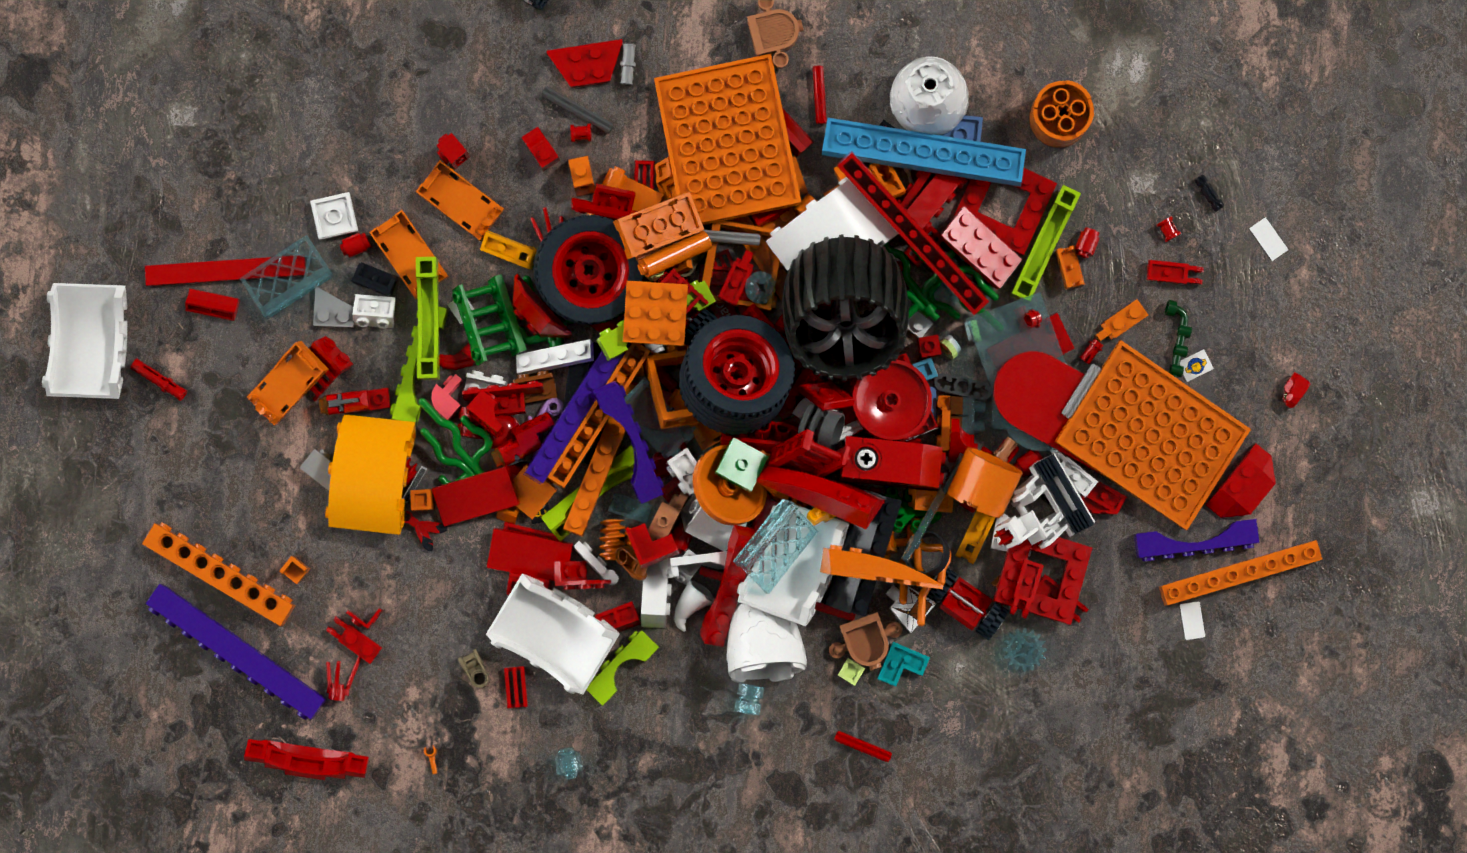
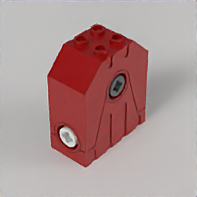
(893, 463)

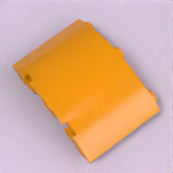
(369, 474)

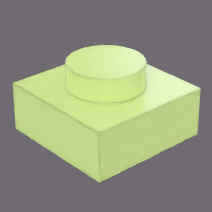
(851, 671)

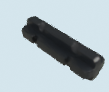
(1209, 193)

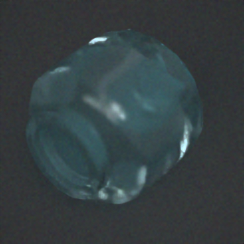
(568, 762)

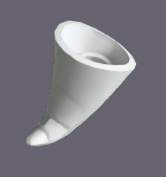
(691, 600)

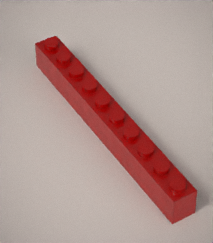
(912, 232)

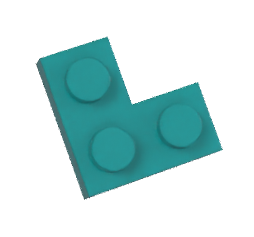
(901, 658)

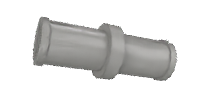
(627, 64)

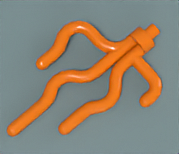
(941, 578)

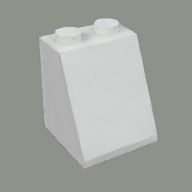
(702, 526)

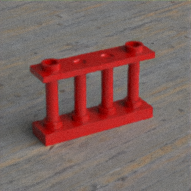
(808, 456)

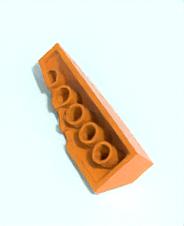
(870, 567)

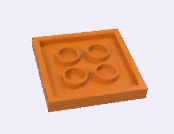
(655, 313)

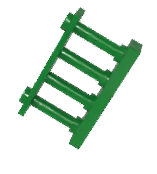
(502, 306)

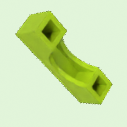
(640, 647)

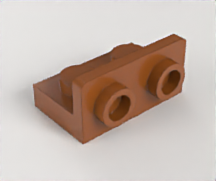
(548, 384)

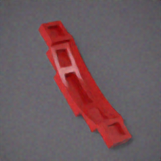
(305, 760)

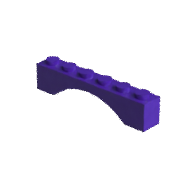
(643, 480)
(1237, 534)

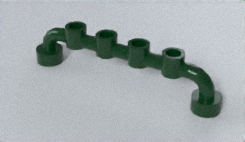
(1183, 331)

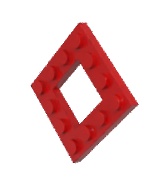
(1020, 236)
(1064, 605)

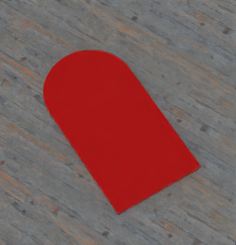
(1032, 394)

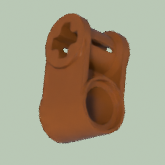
(627, 559)

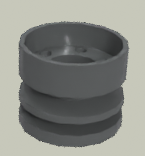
(826, 429)

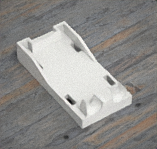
(712, 560)

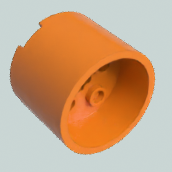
(1066, 129)
(984, 482)

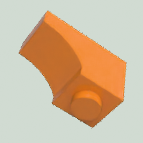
(888, 178)

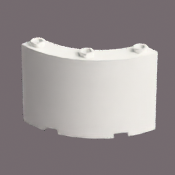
(838, 213)
(86, 341)
(803, 583)
(553, 633)

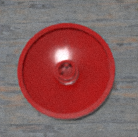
(892, 402)

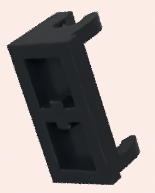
(375, 279)

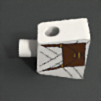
(907, 613)

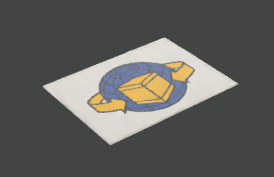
(1196, 365)

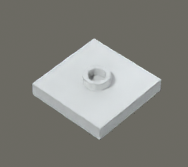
(334, 216)

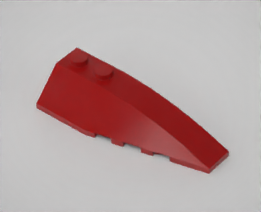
(827, 495)

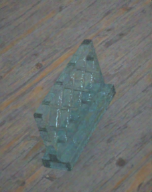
(291, 294)
(767, 536)

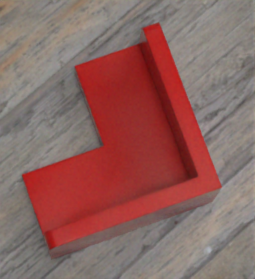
(648, 551)

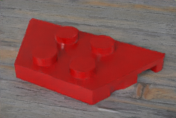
(587, 63)

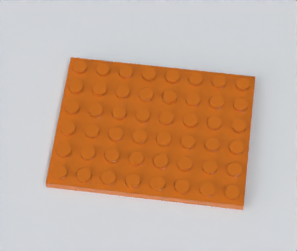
(728, 139)
(1153, 435)

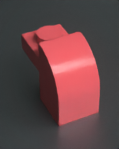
(442, 398)

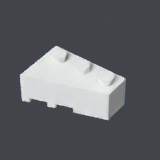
(654, 598)

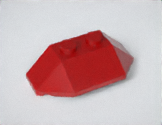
(536, 312)
(1245, 485)

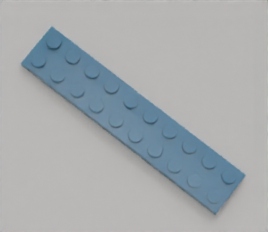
(924, 152)

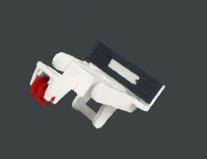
(1069, 507)

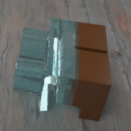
(967, 407)

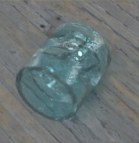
(749, 699)

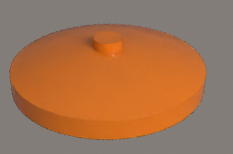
(722, 498)

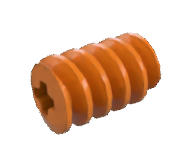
(611, 538)

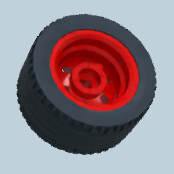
(554, 277)
(745, 340)

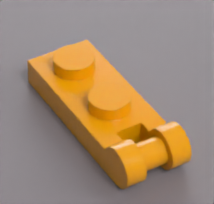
(508, 249)
(975, 536)

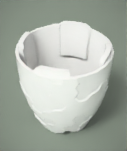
(929, 110)
(763, 646)

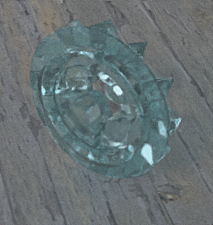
(752, 287)

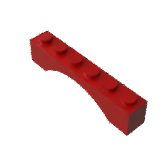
(718, 618)

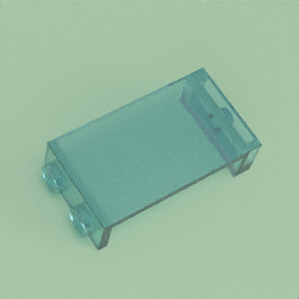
(663, 440)

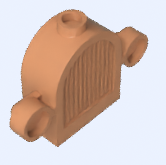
(774, 32)
(667, 516)
(865, 640)

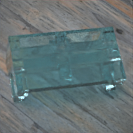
(630, 508)

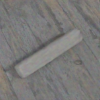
(733, 237)
(1081, 390)

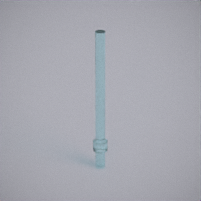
(914, 541)

